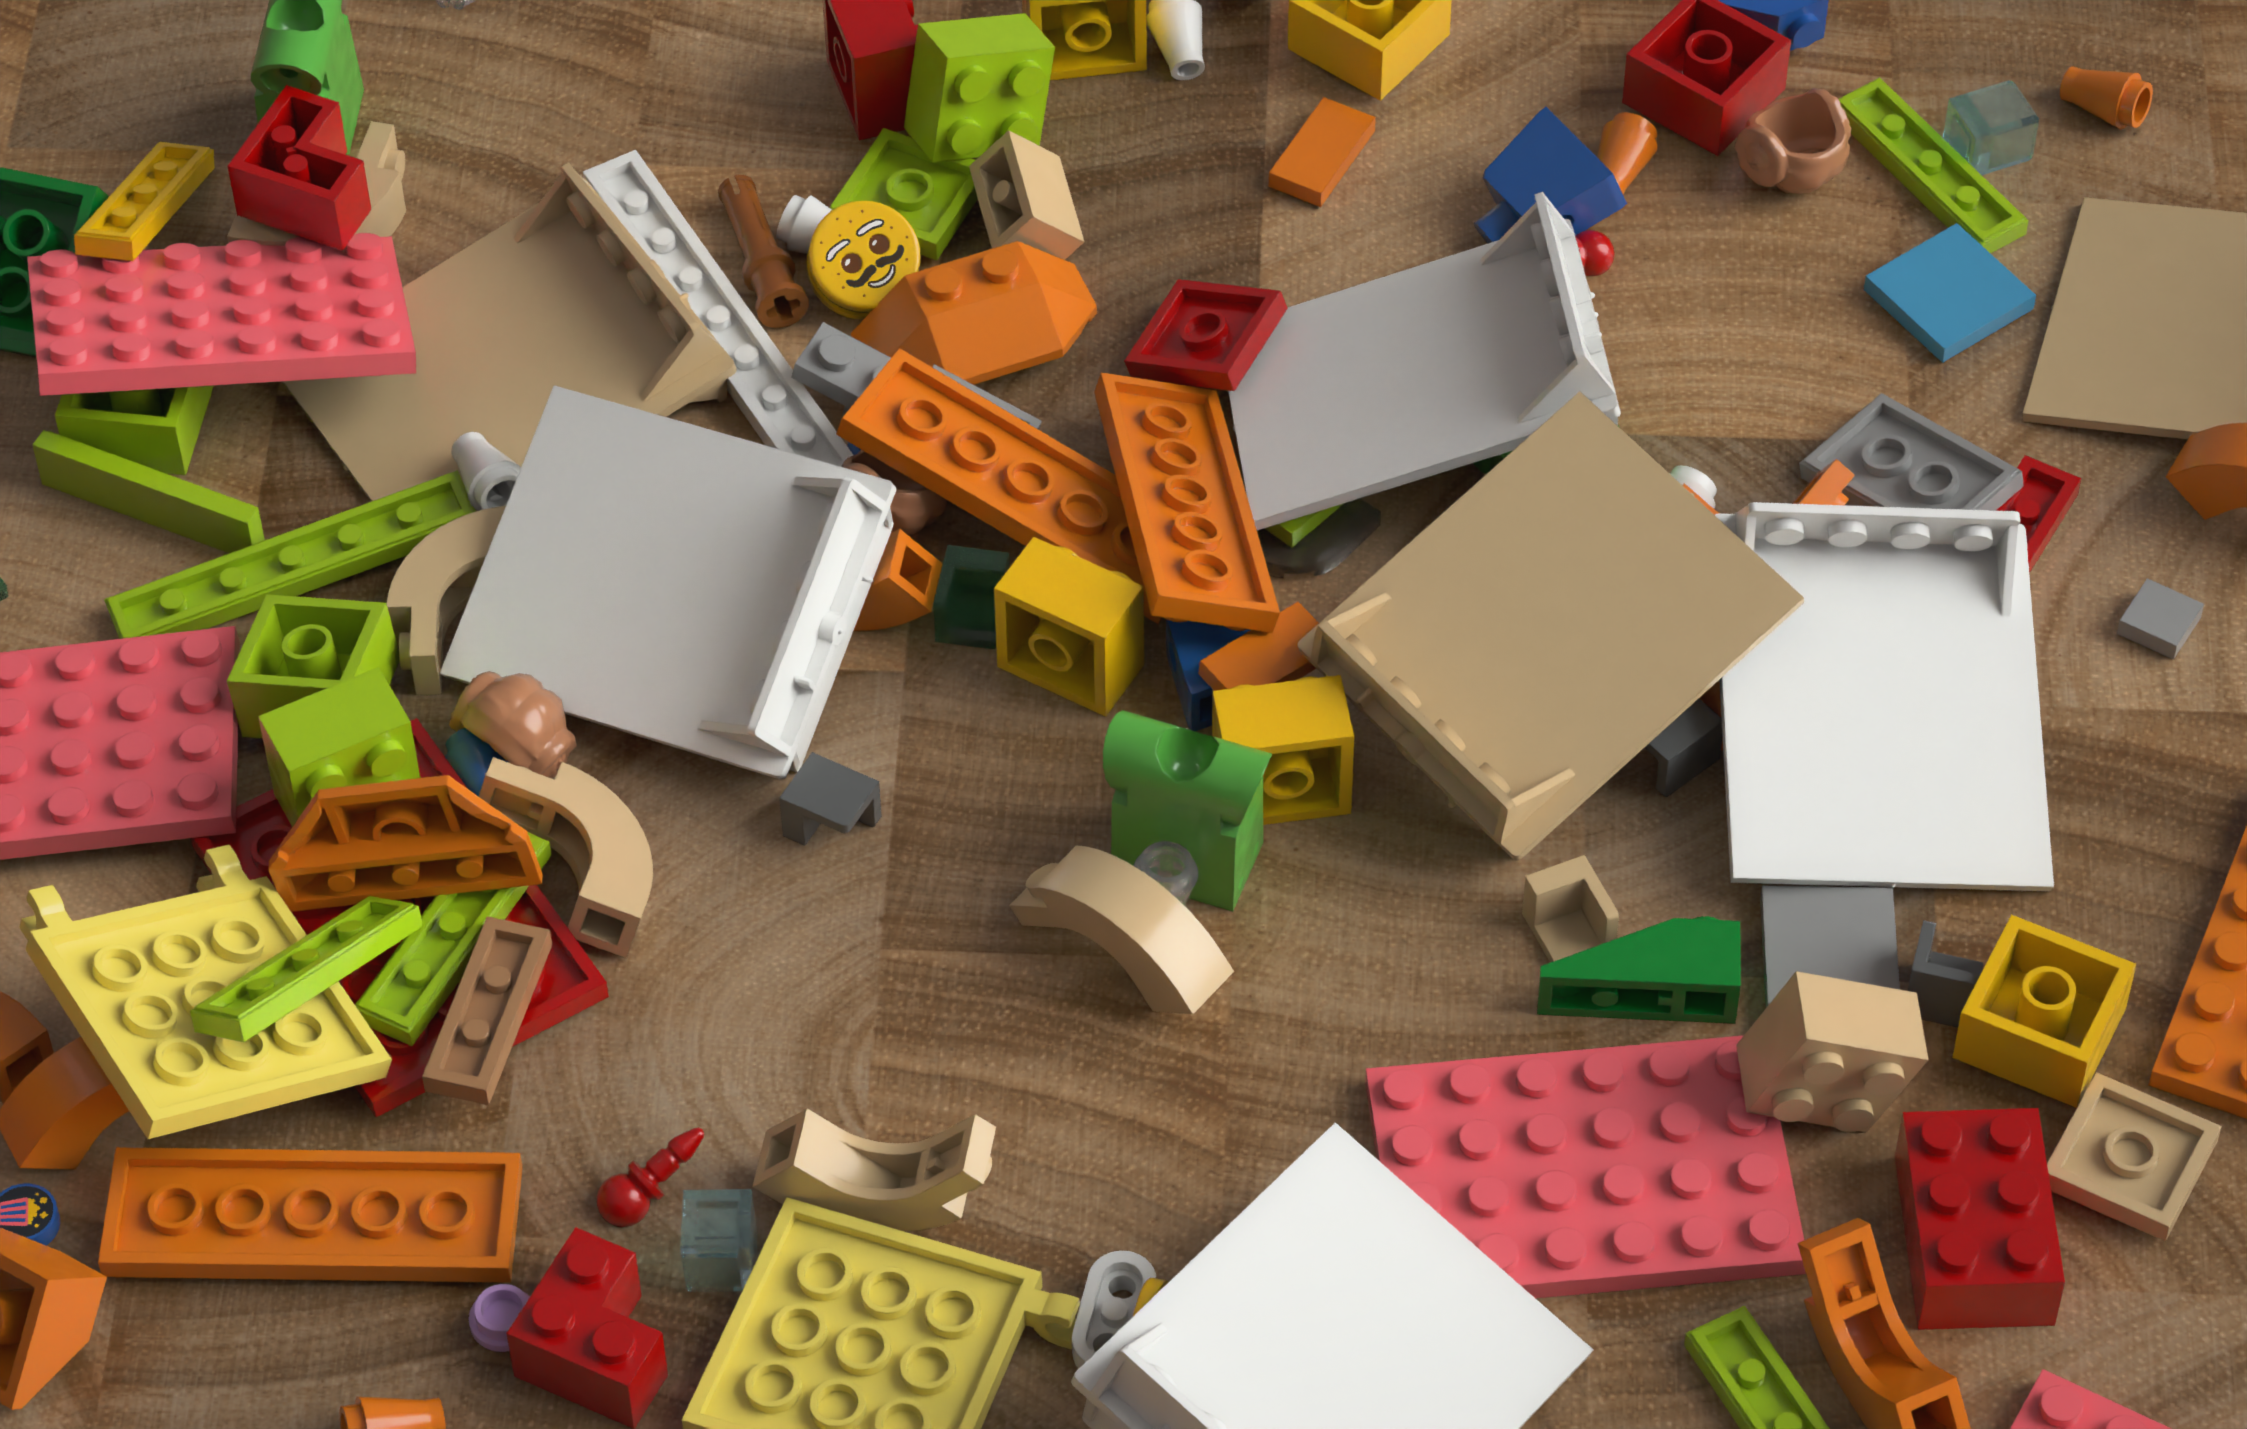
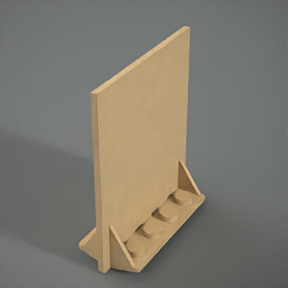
(2147, 323)
(499, 324)
(1549, 625)

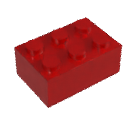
(1979, 1219)

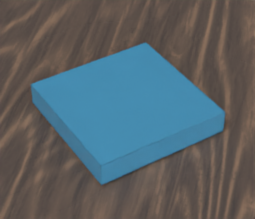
(1949, 292)

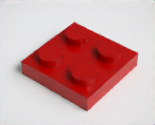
(1206, 334)

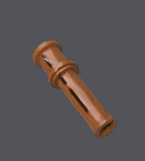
(766, 266)

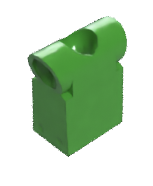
(311, 50)
(1189, 793)

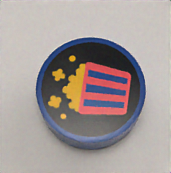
(29, 1212)

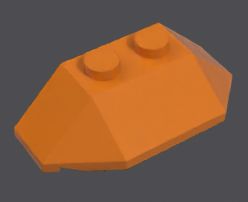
(983, 313)
(399, 845)

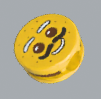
(860, 256)

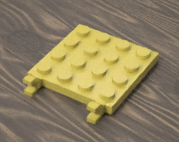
(144, 968)
(870, 1330)

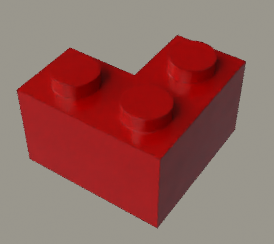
(298, 172)
(579, 1333)

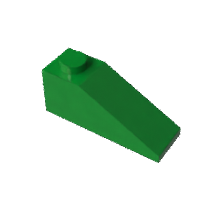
(1658, 973)

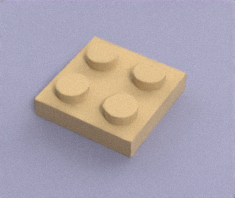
(2131, 1156)

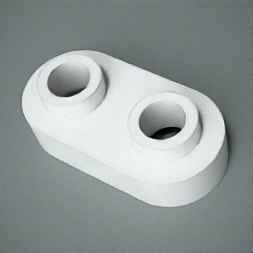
(1101, 1312)

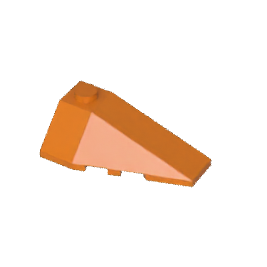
(44, 1314)

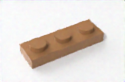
(487, 1011)

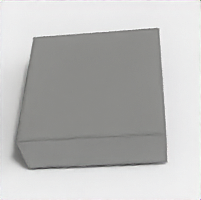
(2160, 618)

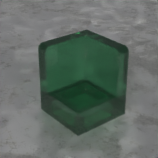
(966, 596)

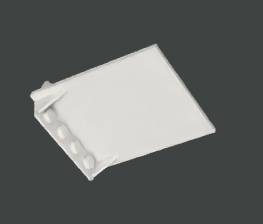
(1420, 371)
(676, 581)
(1893, 709)
(1333, 1312)

